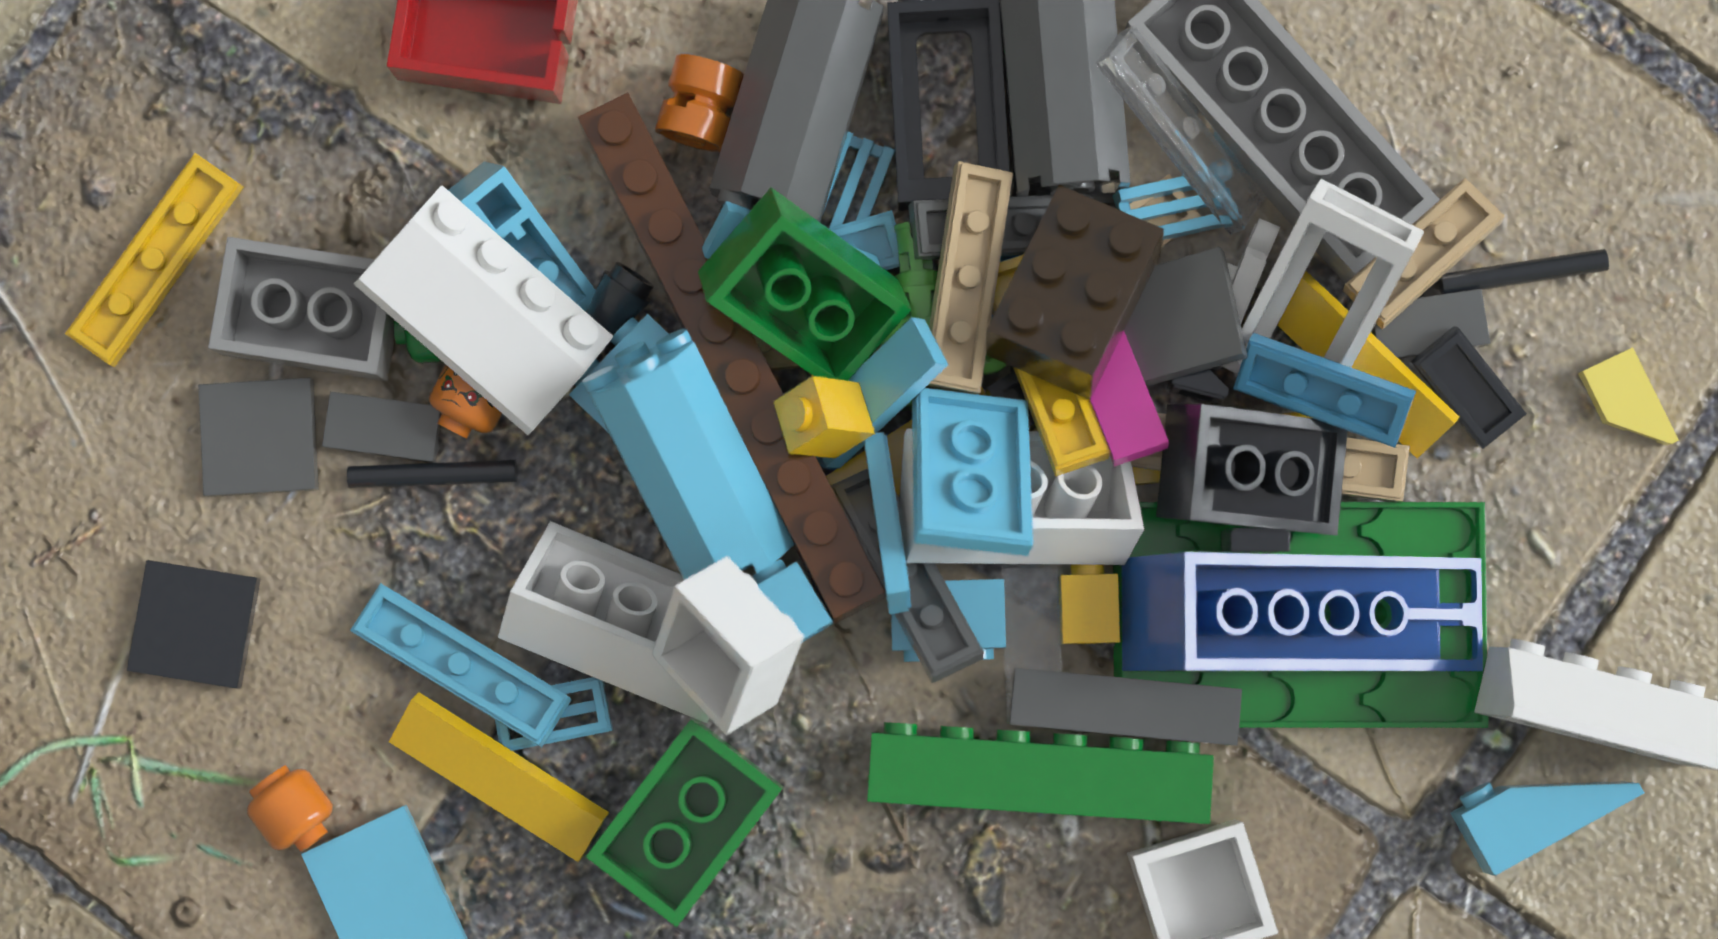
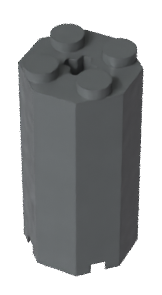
(796, 102)
(1059, 103)

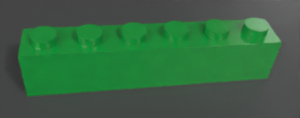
(1040, 776)

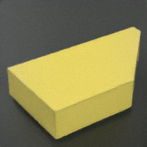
(1627, 397)

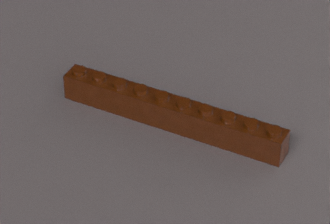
(731, 357)

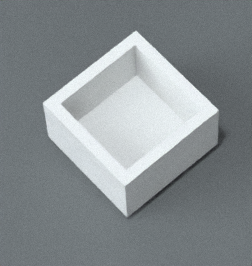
(727, 644)
(1203, 886)

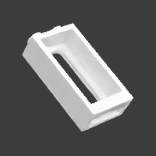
(1358, 224)

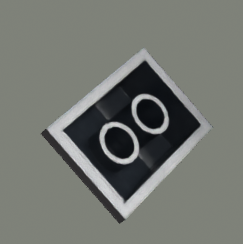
(1251, 469)

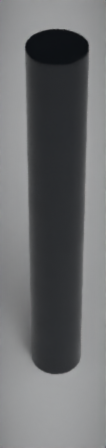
(1525, 271)
(432, 474)

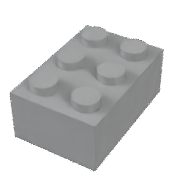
(299, 311)

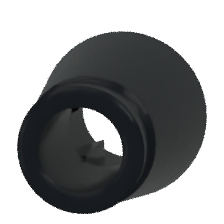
(619, 297)

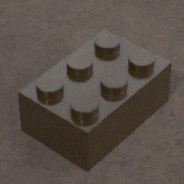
(1074, 292)

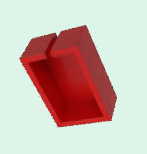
(484, 45)

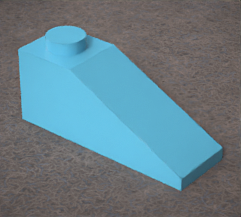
(506, 209)
(1520, 820)

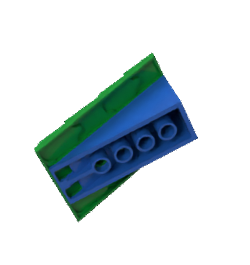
(1322, 636)

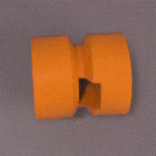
(699, 102)

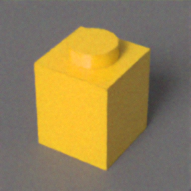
(823, 417)
(1089, 606)

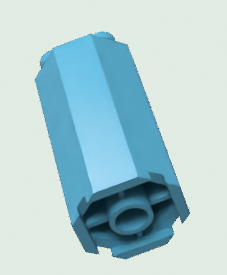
(687, 457)

